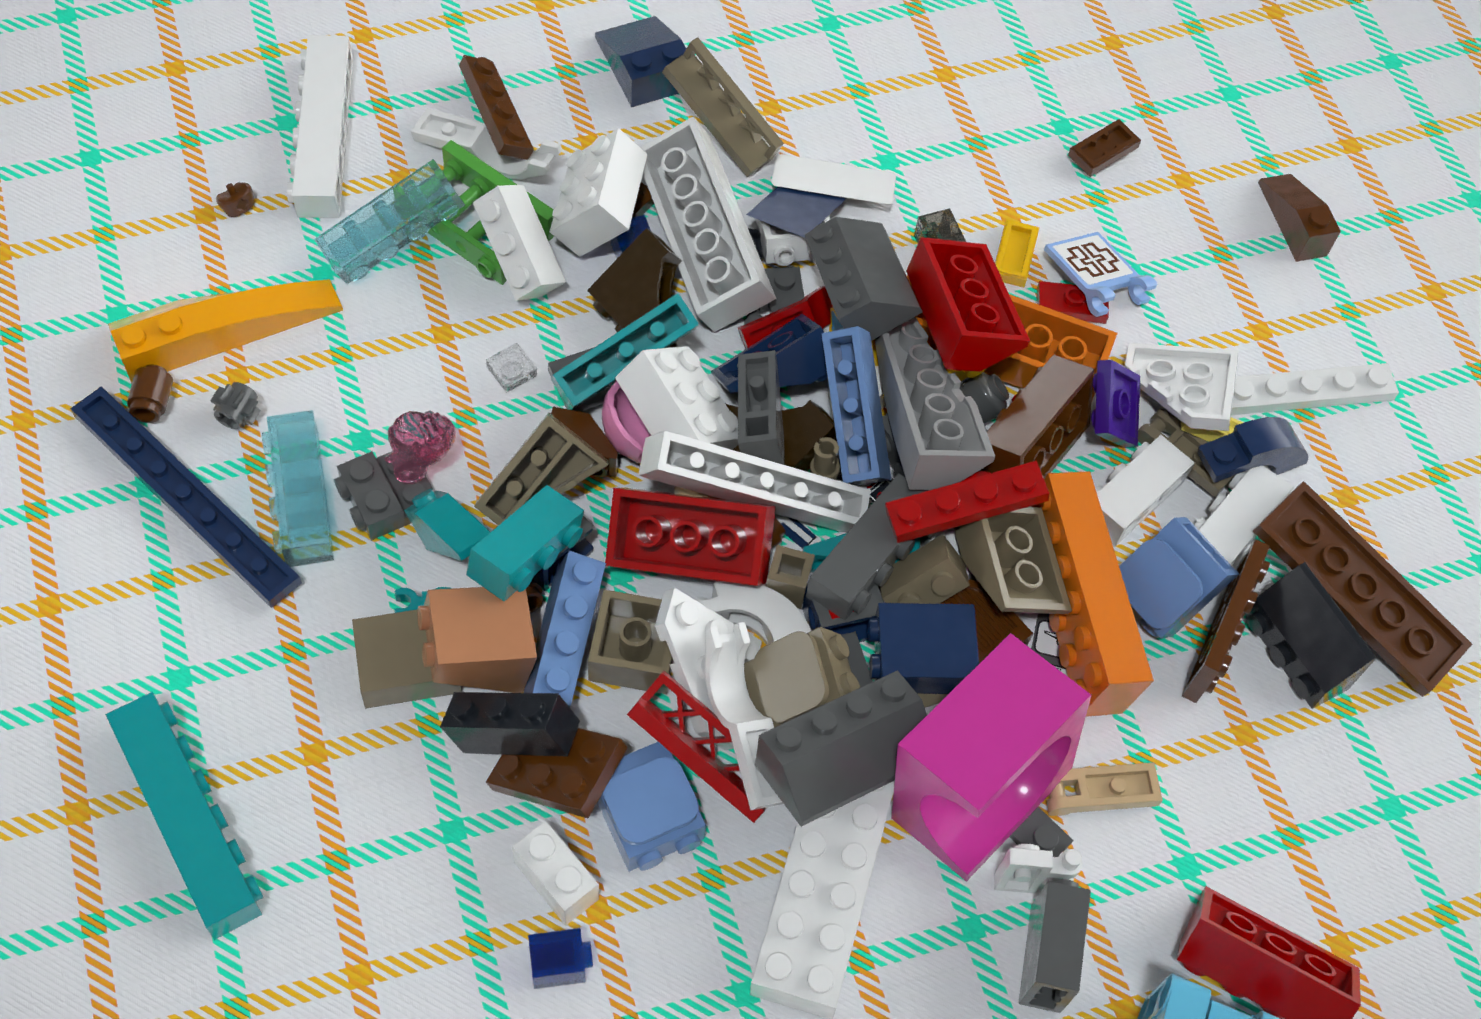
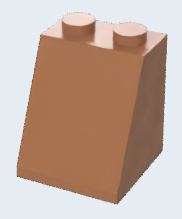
(478, 638)

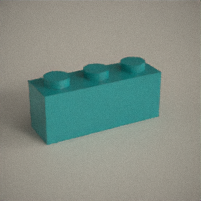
(525, 543)

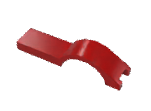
(814, 306)

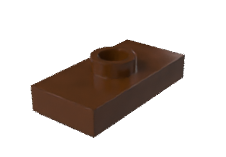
(1104, 147)

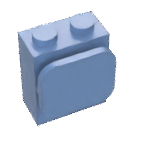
(1174, 577)
(651, 808)

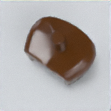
(236, 200)

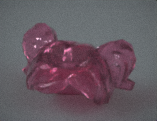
(418, 443)

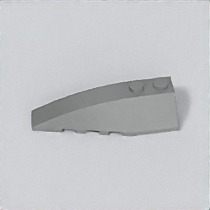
(930, 417)

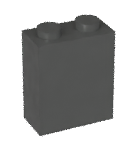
(1055, 946)

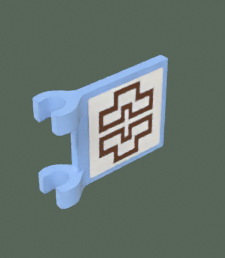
(1099, 271)

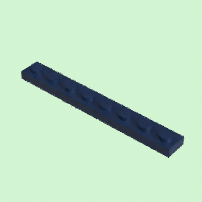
(187, 497)

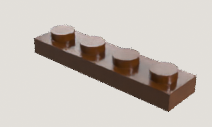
(496, 107)

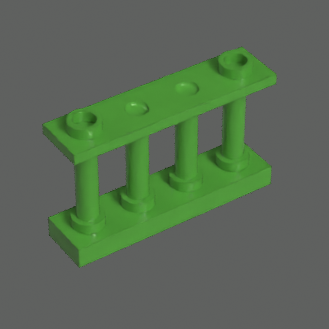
(480, 179)

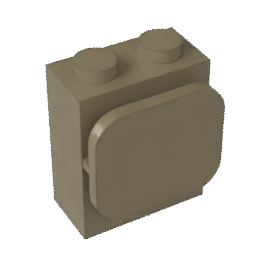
(799, 674)

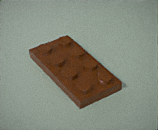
(1227, 626)

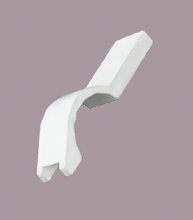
(439, 128)
(734, 708)

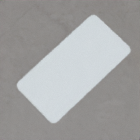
(834, 179)

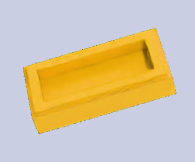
(1016, 252)

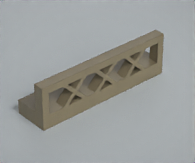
(721, 108)

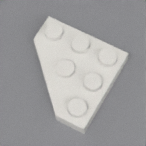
(1188, 381)
(683, 626)

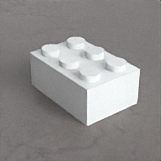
(598, 192)
(678, 397)

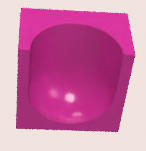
(988, 755)

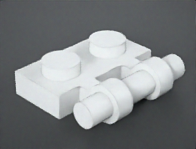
(1029, 868)

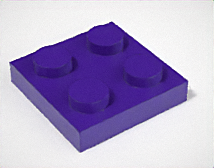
(1116, 403)

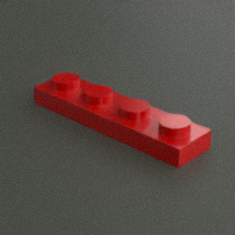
(967, 501)

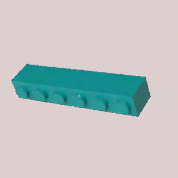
(184, 816)

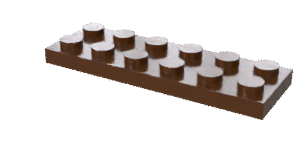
(1366, 588)

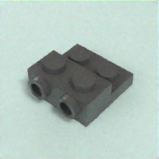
(376, 494)

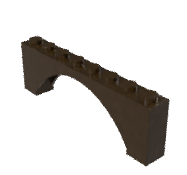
(644, 280)

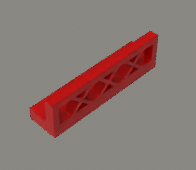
(689, 749)

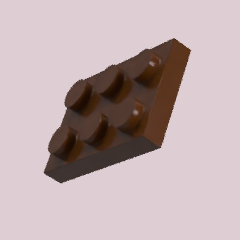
(562, 782)

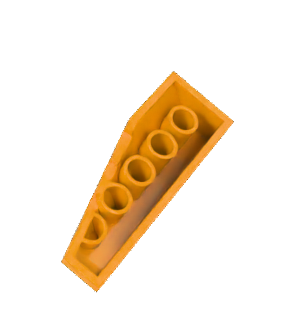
(217, 323)

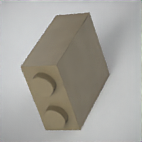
(392, 660)

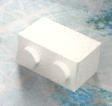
(555, 872)

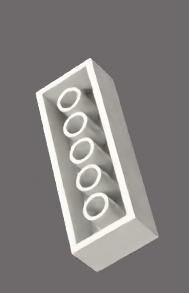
(705, 226)
(820, 906)

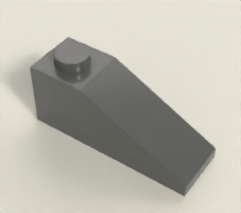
(760, 407)

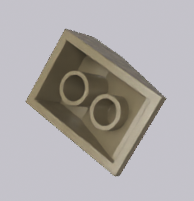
(1015, 561)

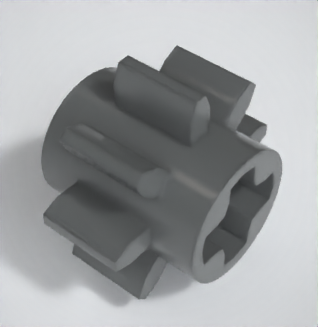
(235, 405)

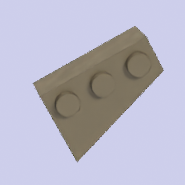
(548, 457)

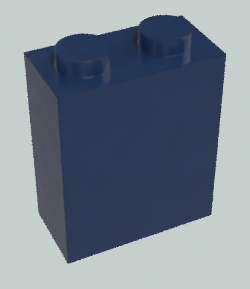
(926, 643)

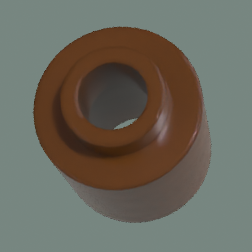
(149, 393)

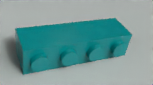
(601, 365)

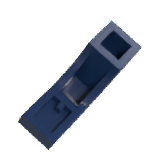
(1251, 445)

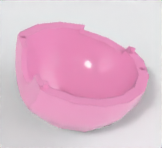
(623, 424)

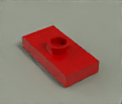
(1067, 300)

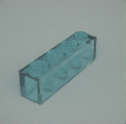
(389, 222)
(299, 489)

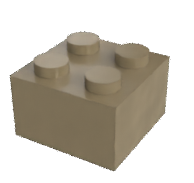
(626, 643)

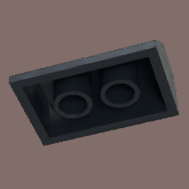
(1309, 636)

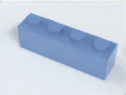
(856, 406)
(566, 626)

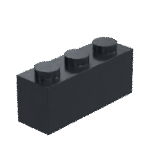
(510, 723)

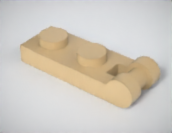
(1106, 789)

